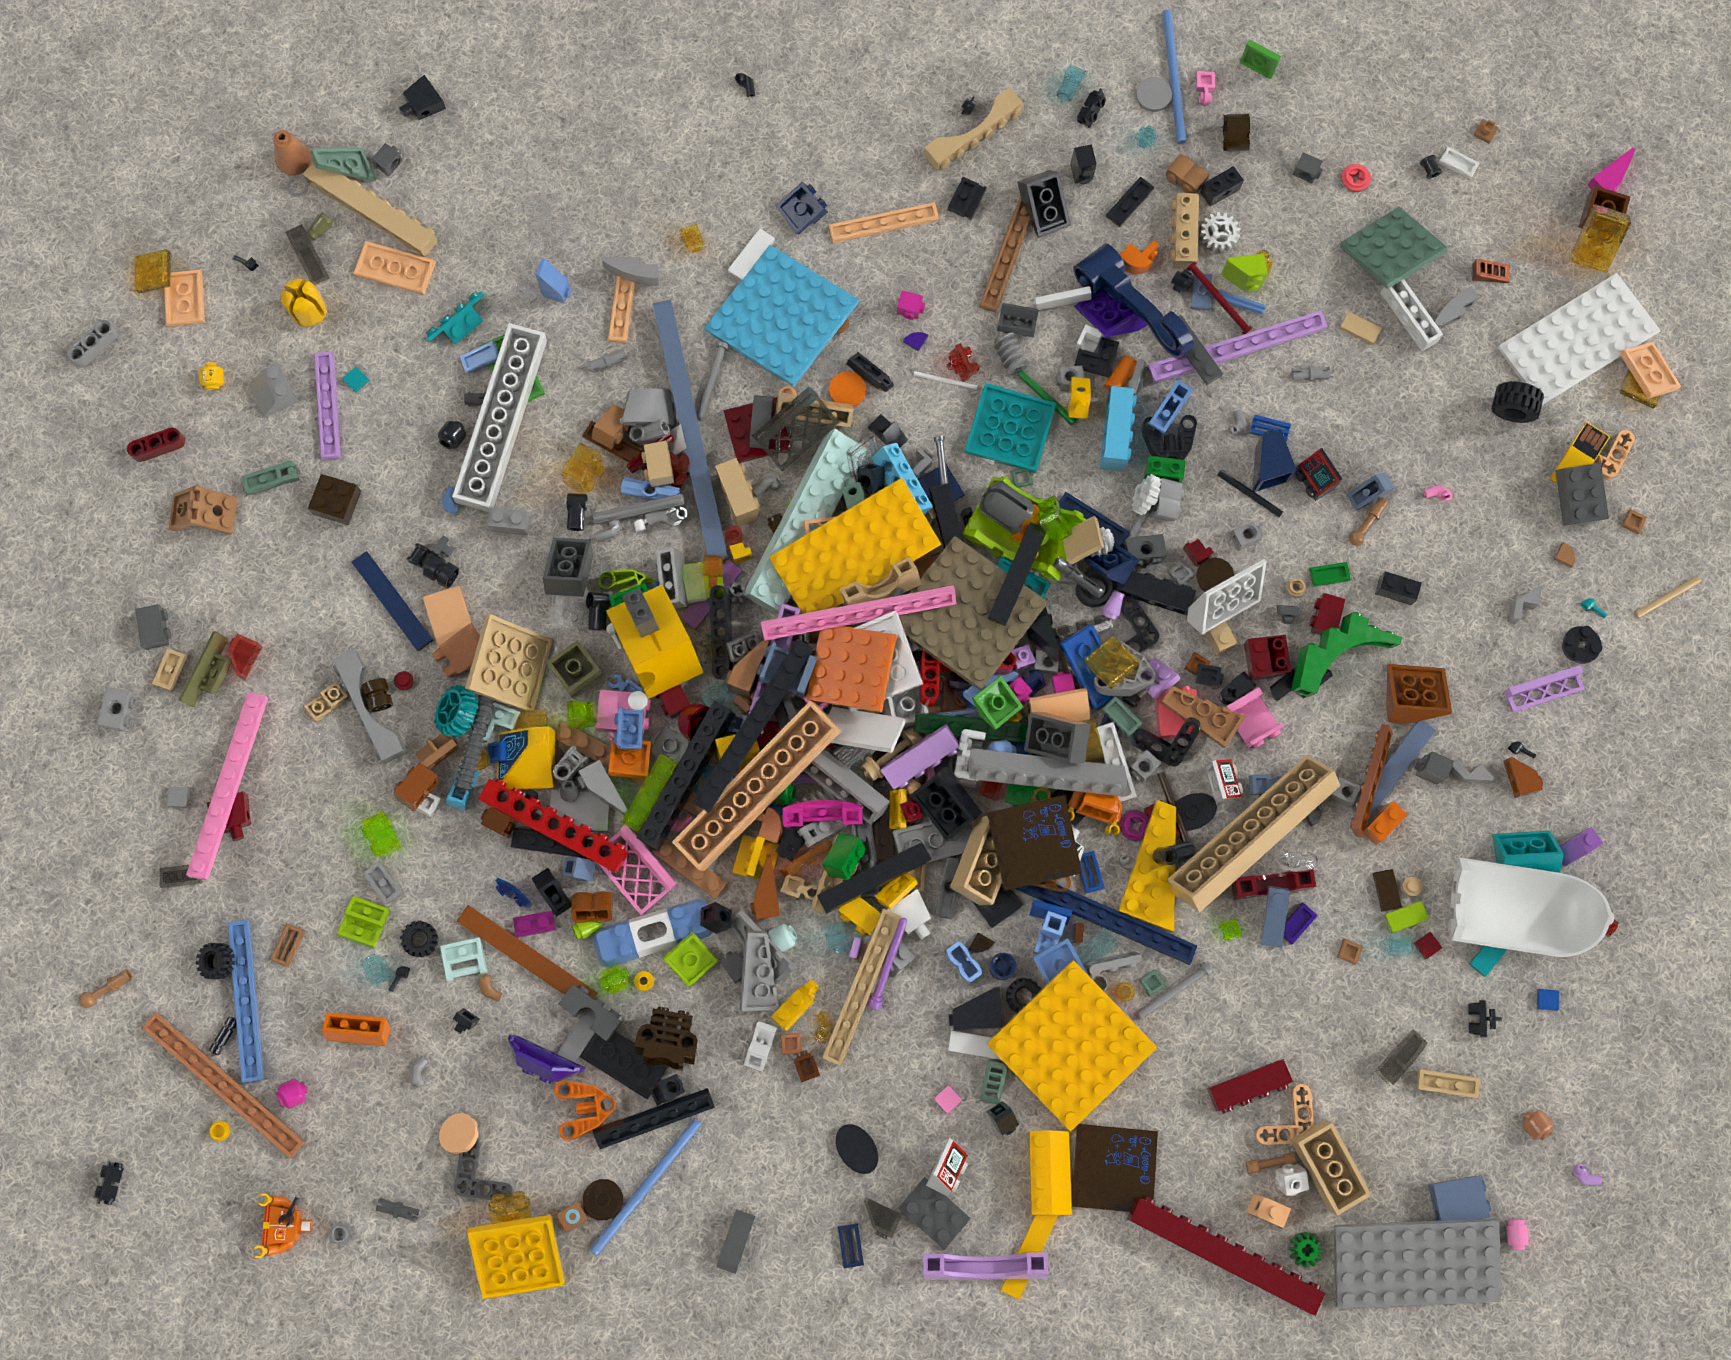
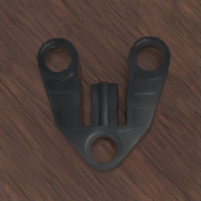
(1154, 442)

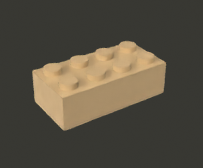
(978, 869)
(1331, 1167)

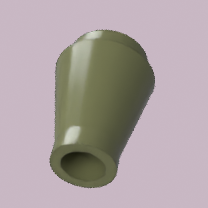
(320, 225)

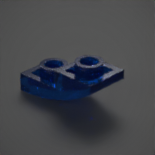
(509, 890)

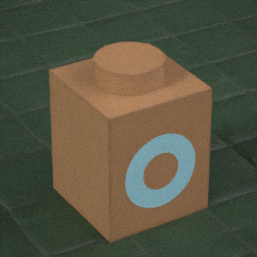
(572, 1217)

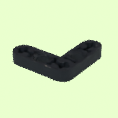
(1140, 638)
(1168, 749)

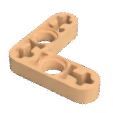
(1609, 460)
(1294, 1130)

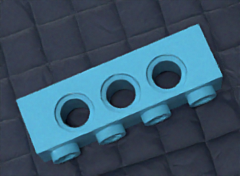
(897, 467)

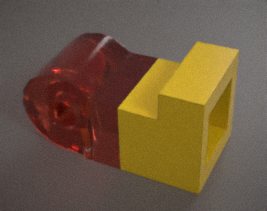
(734, 539)

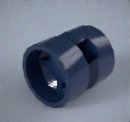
(1002, 966)

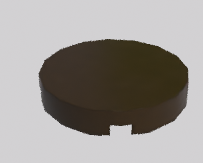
(1213, 572)
(607, 1195)

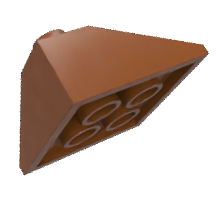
(1416, 693)

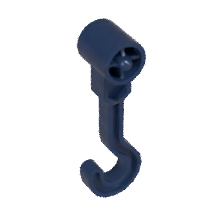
(1105, 271)

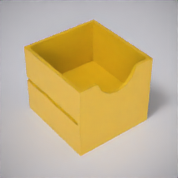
(663, 656)

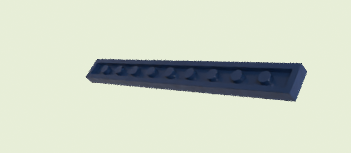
(1116, 922)

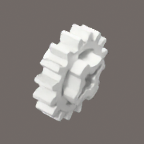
(1215, 225)
(1146, 494)

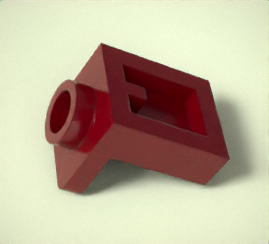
(911, 812)

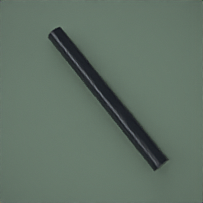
(1250, 493)

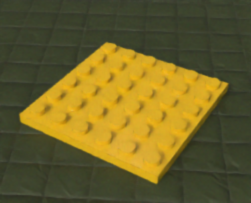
(1071, 1045)

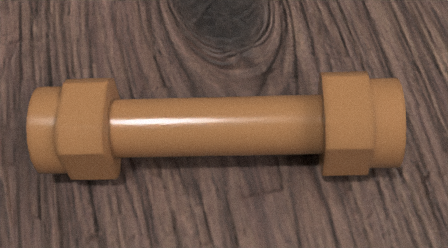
(1254, 1166)

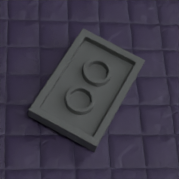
(934, 1214)

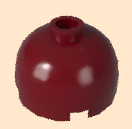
(691, 718)

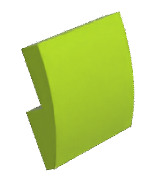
(363, 922)

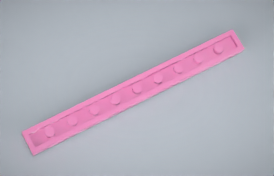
(858, 612)
(227, 786)

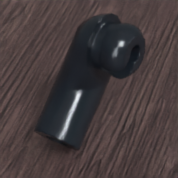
(746, 82)

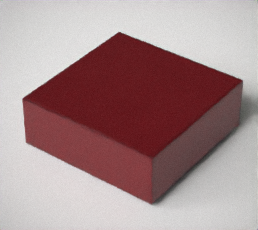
(1428, 945)

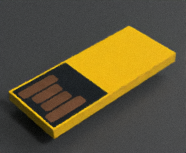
(1583, 449)

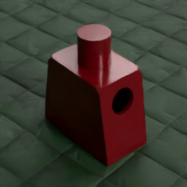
(238, 817)

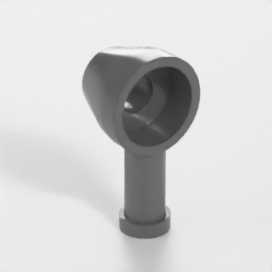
(572, 793)

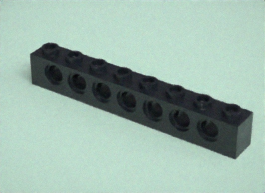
(685, 776)

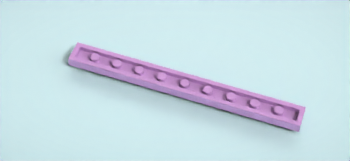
(1242, 345)

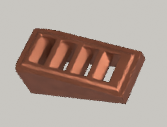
(1477, 275)

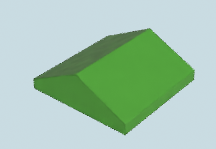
(996, 703)

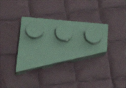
(343, 161)

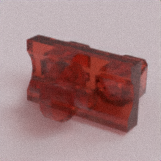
(960, 363)

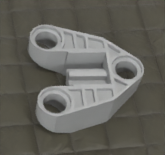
(1132, 682)

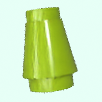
(583, 930)

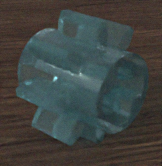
(1146, 136)

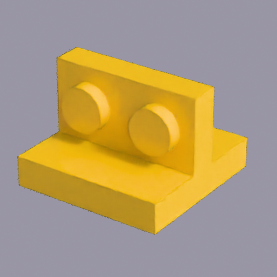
(753, 855)

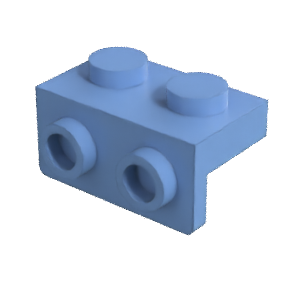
(629, 729)

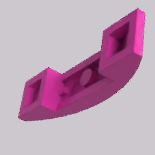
(822, 811)

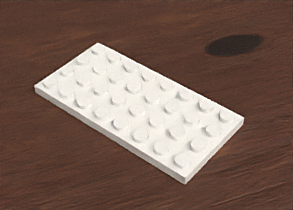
(1579, 338)

